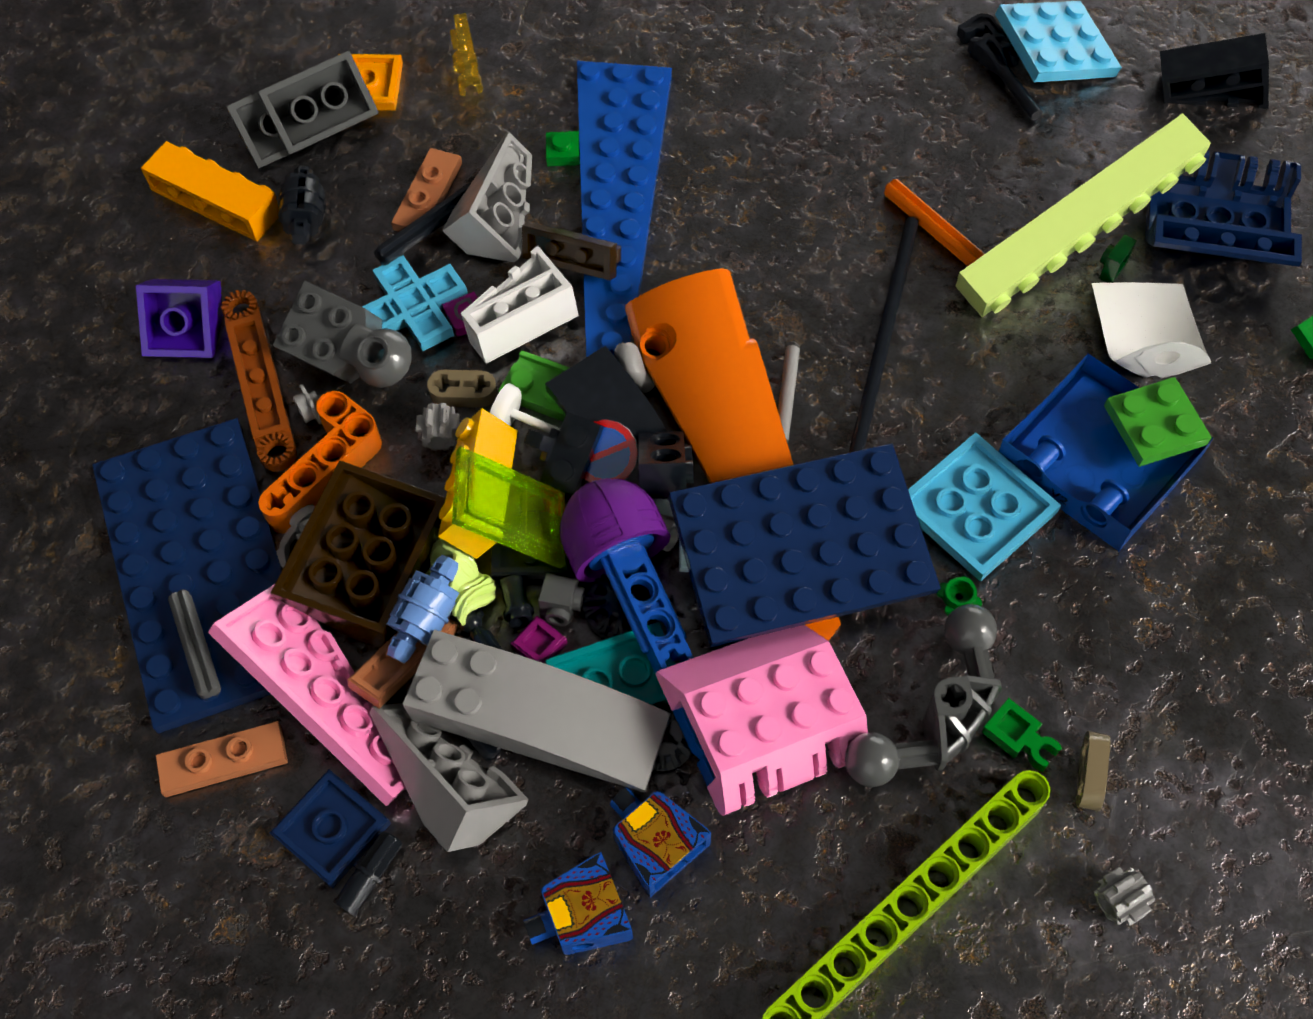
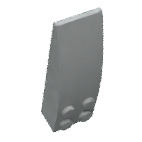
(535, 711)

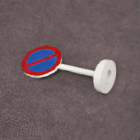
(614, 454)

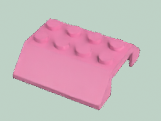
(767, 712)

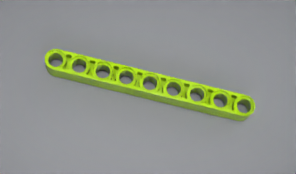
(922, 892)

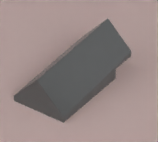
(302, 109)

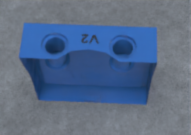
(1083, 461)

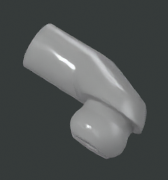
(630, 358)

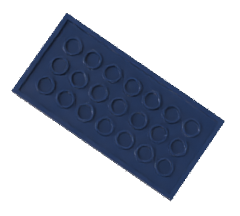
(193, 523)

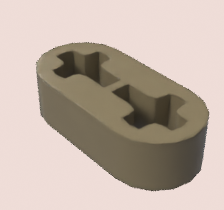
(462, 388)
(1093, 771)

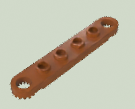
(258, 381)

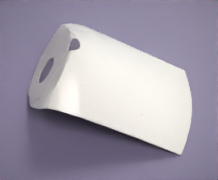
(1149, 328)

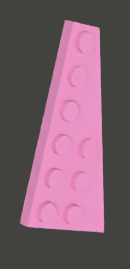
(309, 678)

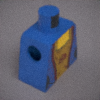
(656, 837)
(581, 910)

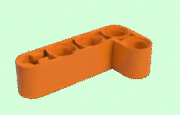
(287, 493)

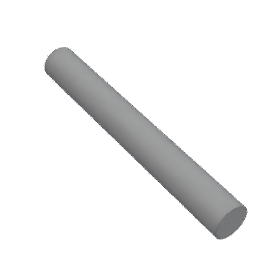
(788, 387)

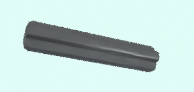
(194, 644)

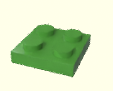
(1157, 421)

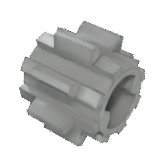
(437, 426)
(1124, 896)

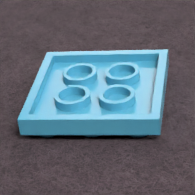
(1057, 41)
(980, 506)

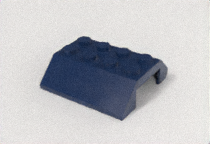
(1229, 216)

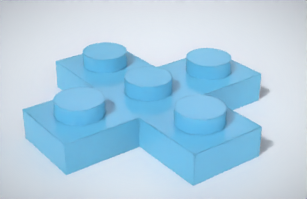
(416, 300)

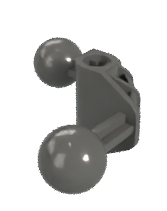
(953, 712)

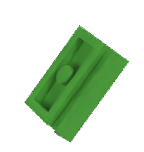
(530, 376)

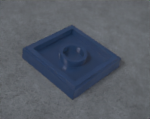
(330, 828)

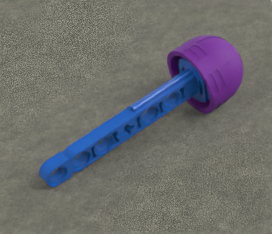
(615, 532)

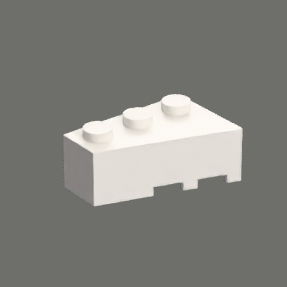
(520, 308)

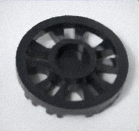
(611, 607)

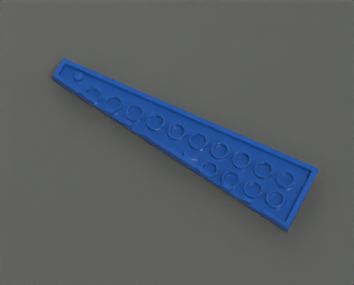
(620, 151)

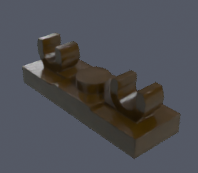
(572, 250)

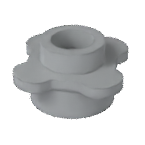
(306, 405)

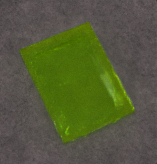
(508, 507)

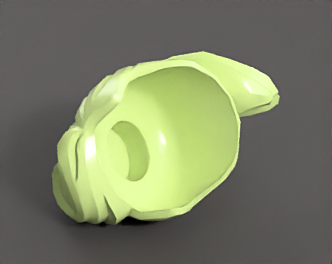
(473, 587)

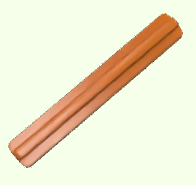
(932, 222)

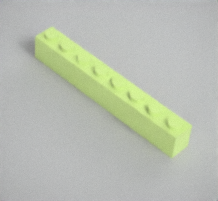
(1082, 216)

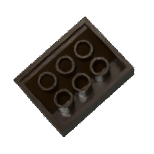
(360, 552)

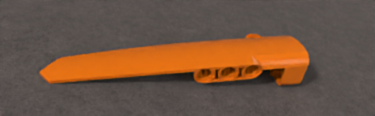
(713, 379)

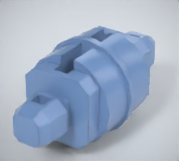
(422, 608)

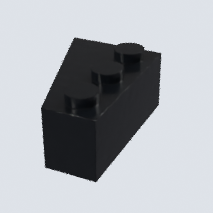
(1217, 71)

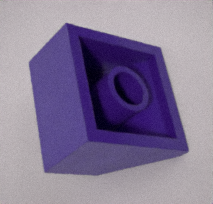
(179, 317)

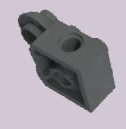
(342, 339)

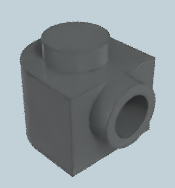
(559, 599)

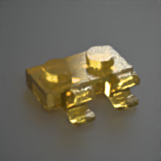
(464, 58)

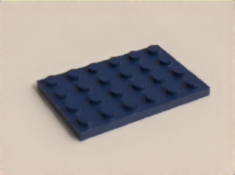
(802, 544)

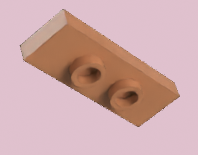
(428, 187)
(383, 676)
(221, 759)

